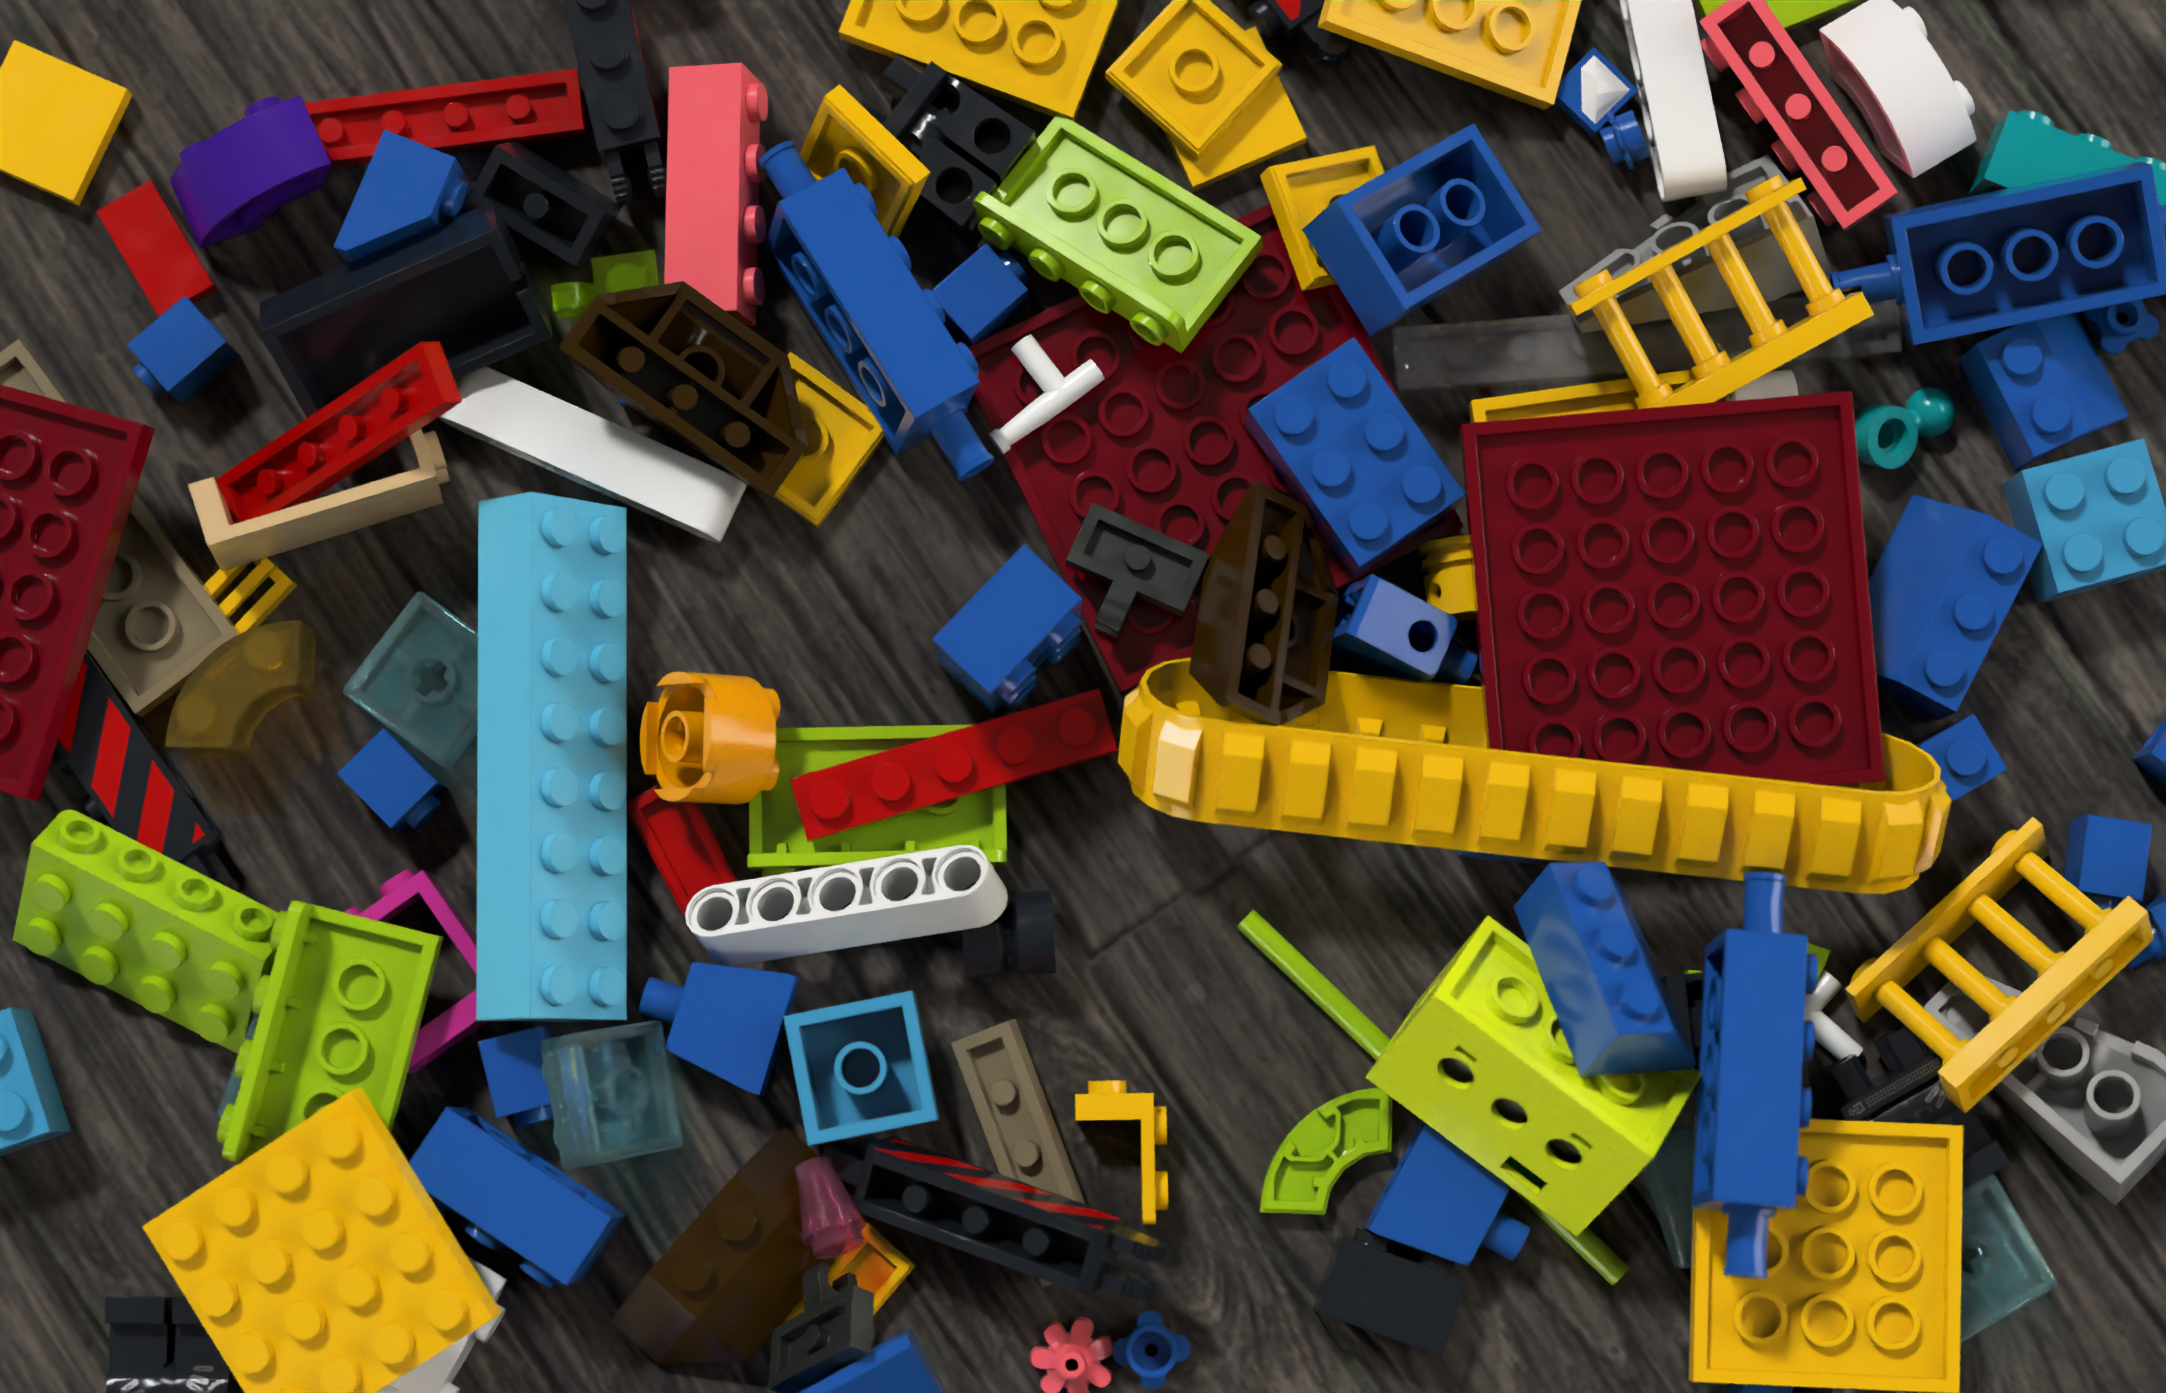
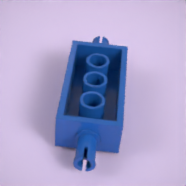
(2020, 254)
(873, 310)
(1752, 1074)

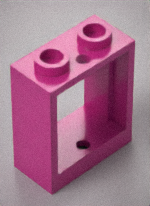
(459, 1019)

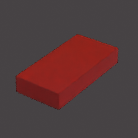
(156, 248)
(680, 845)

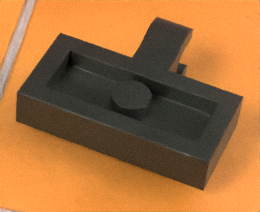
(1134, 564)
(826, 1336)

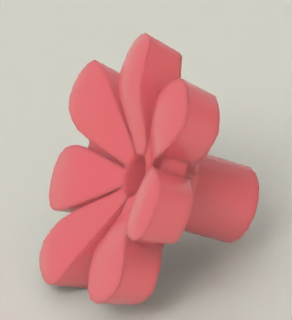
(1073, 1345)

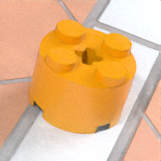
(711, 738)

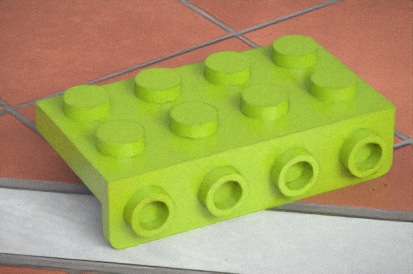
(1118, 233)
(777, 831)
(145, 927)
(330, 1020)

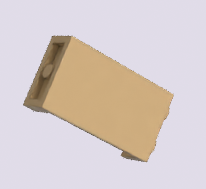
(322, 517)

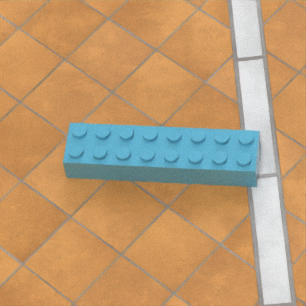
(551, 760)

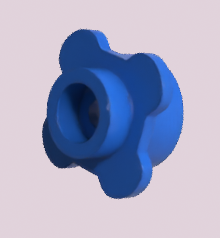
(2114, 335)
(1151, 1368)

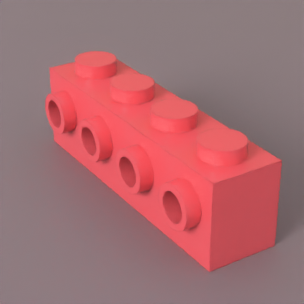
(1800, 110)
(715, 185)

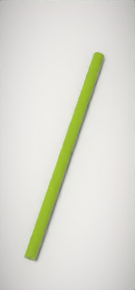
(1374, 1041)

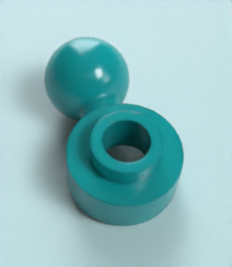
(1890, 433)

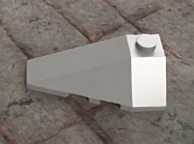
(1697, 269)
(2081, 1093)

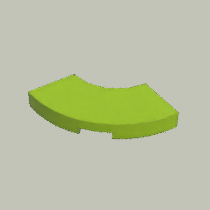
(1323, 1147)

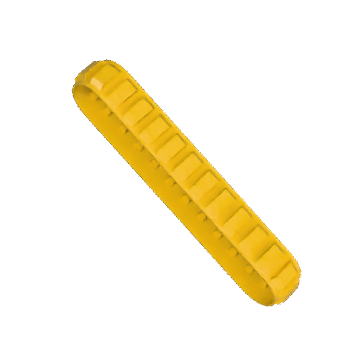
(1416, 770)

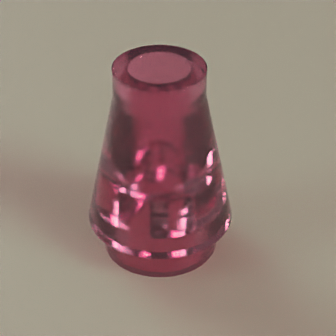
(827, 1210)

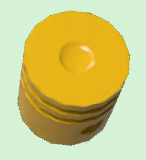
(1449, 577)

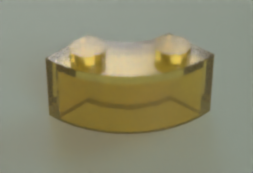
(239, 686)

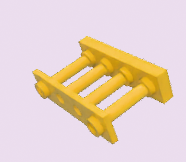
(1771, 339)
(2016, 1023)

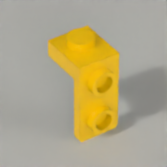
(1111, 1102)

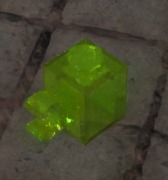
(610, 275)

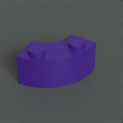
(249, 170)

